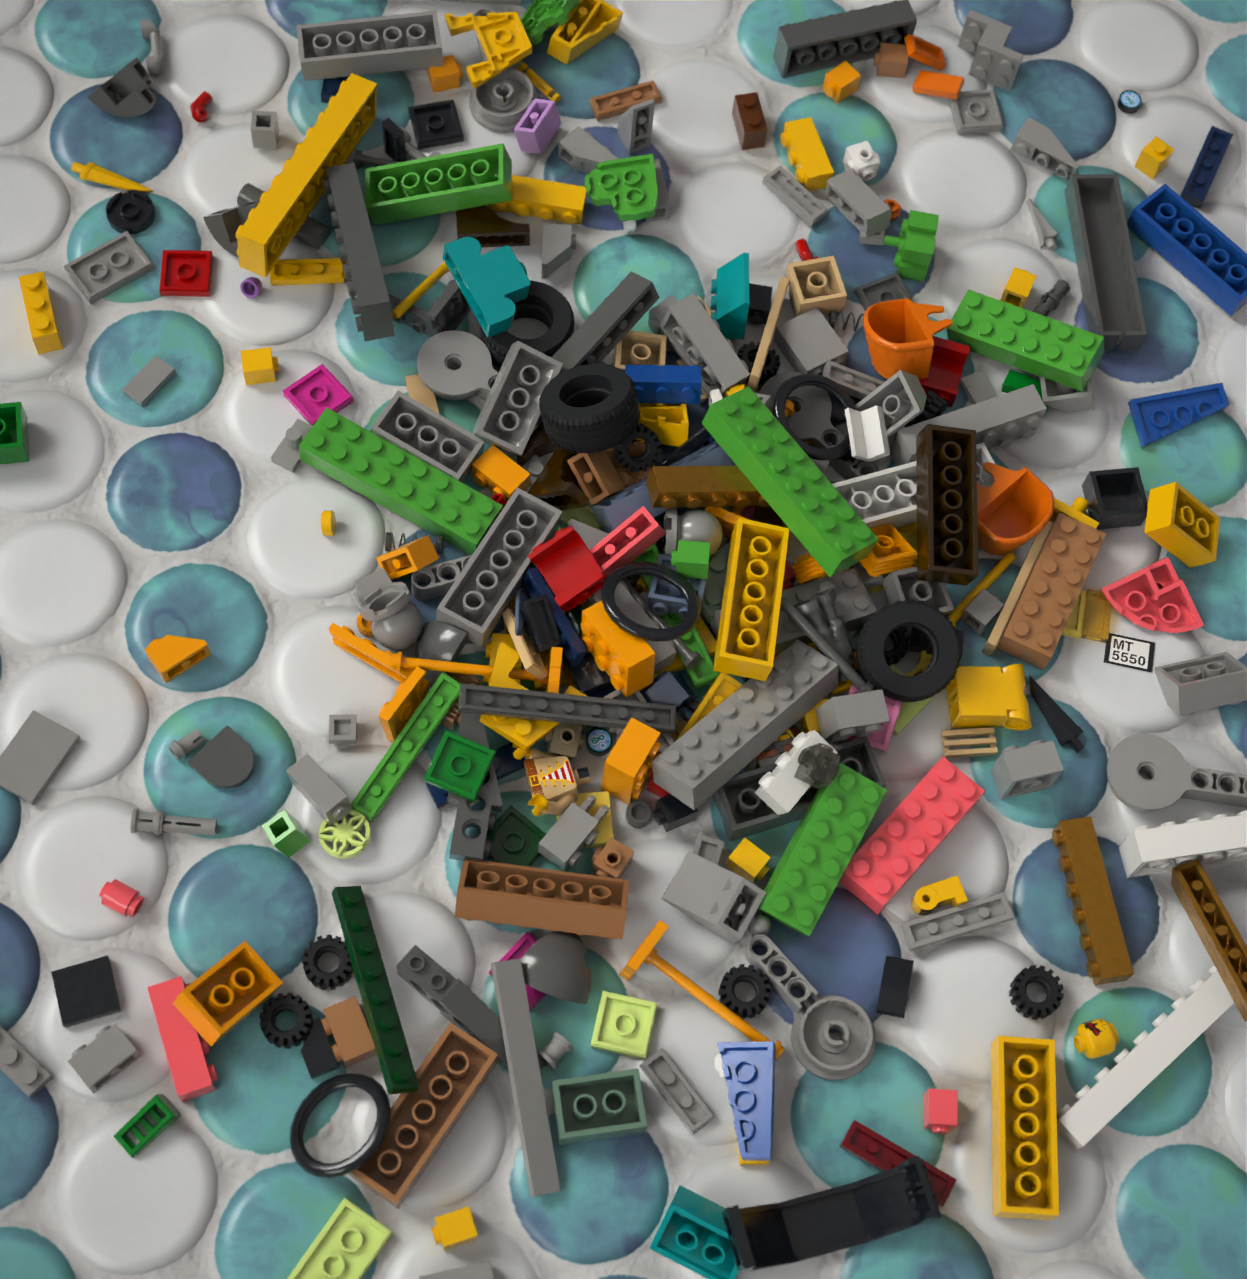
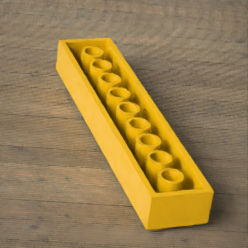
(300, 183)

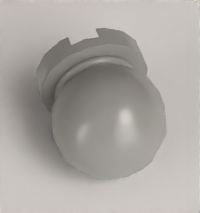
(691, 526)
(393, 618)

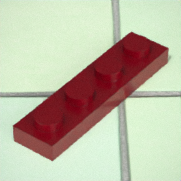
(886, 1155)

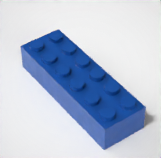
(1193, 247)

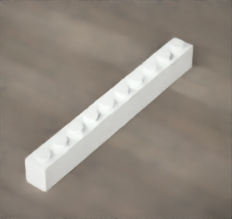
(1145, 1061)

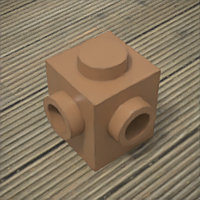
(612, 859)

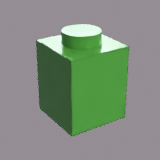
(691, 559)
(286, 833)

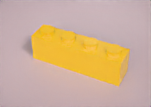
(545, 200)

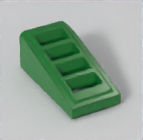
(169, 1110)

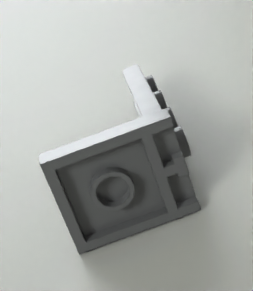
(443, 316)

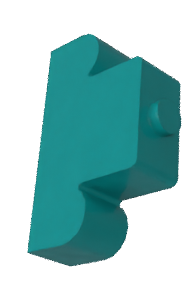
(488, 282)

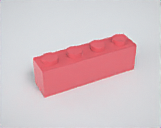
(627, 541)
(182, 1043)

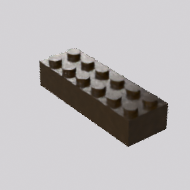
(947, 505)

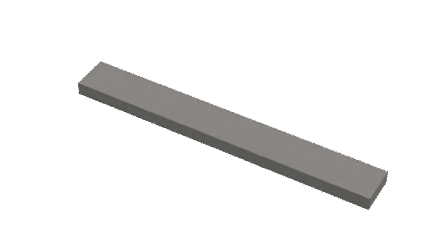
(525, 1078)

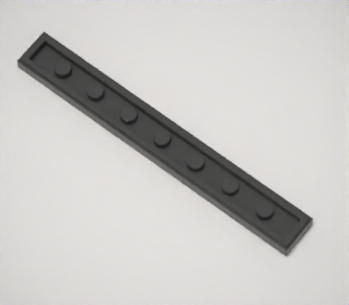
(564, 708)

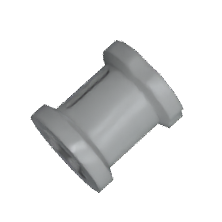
(555, 1050)

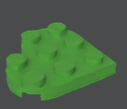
(543, 15)
(626, 185)

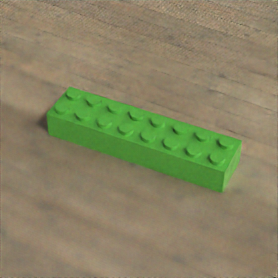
(399, 481)
(789, 481)

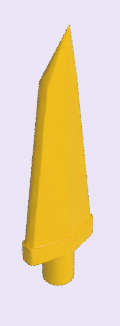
(103, 176)

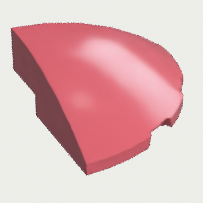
(1154, 599)

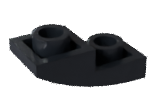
(895, 986)

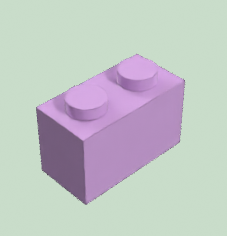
(537, 126)

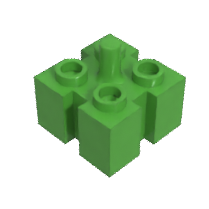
(914, 245)

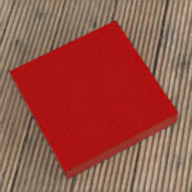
(186, 273)

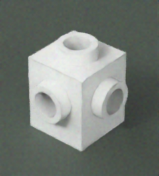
(862, 160)

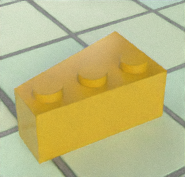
(586, 27)
(667, 421)

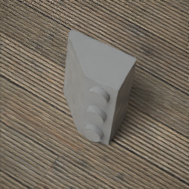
(900, 398)
(1067, 398)
(1203, 683)

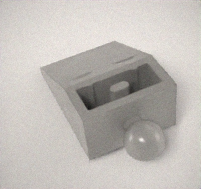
(709, 897)

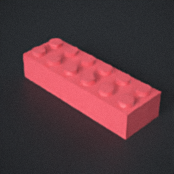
(910, 835)

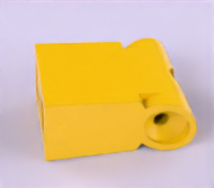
(989, 698)

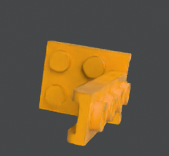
(412, 685)

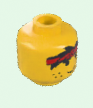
(1096, 1038)

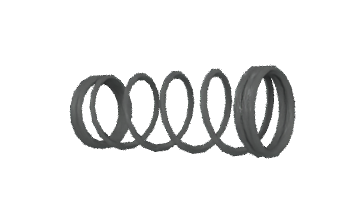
(833, 318)
(389, 540)

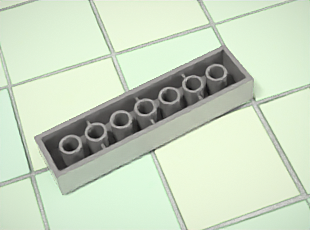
(744, 725)

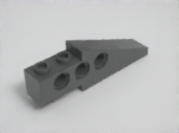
(489, 794)
(454, 1001)

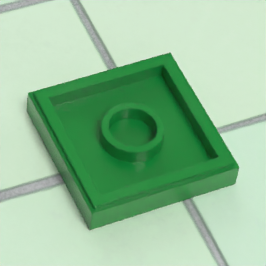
(459, 766)

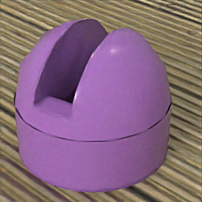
(248, 285)

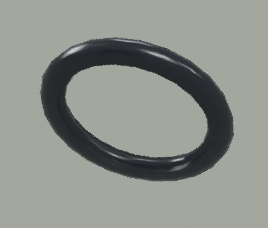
(826, 384)
(641, 631)
(371, 1146)

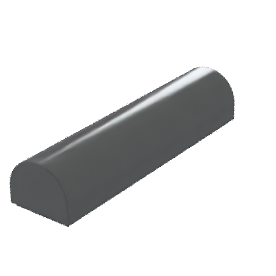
(311, 232)

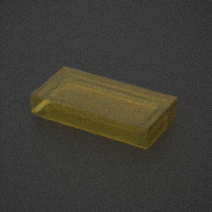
(1096, 617)

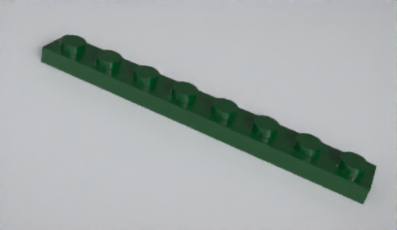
(375, 990)

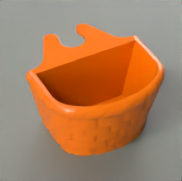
(902, 336)
(1011, 509)

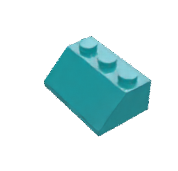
(731, 297)
(696, 1236)

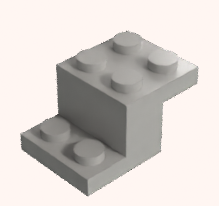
(988, 42)

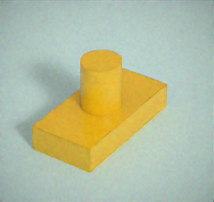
(1074, 511)

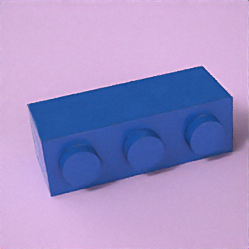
(666, 383)

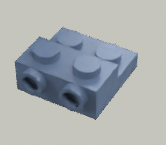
(667, 598)

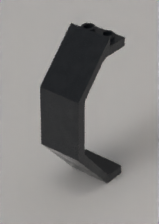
(831, 1218)

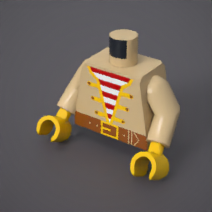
(550, 780)

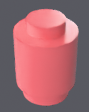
(121, 898)

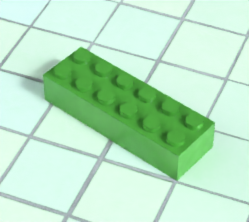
(438, 184)
(1026, 340)
(821, 850)

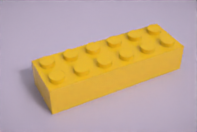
(751, 600)
(1024, 1128)

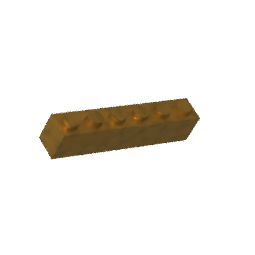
(701, 487)
(1092, 901)
(1214, 928)

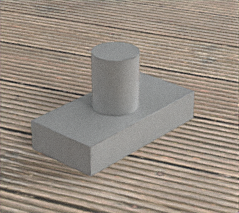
(287, 453)

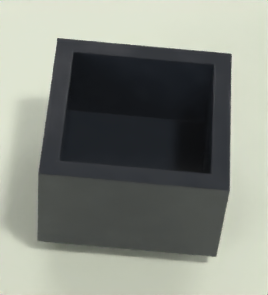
(1116, 497)

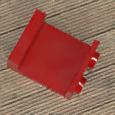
(945, 369)
(568, 568)

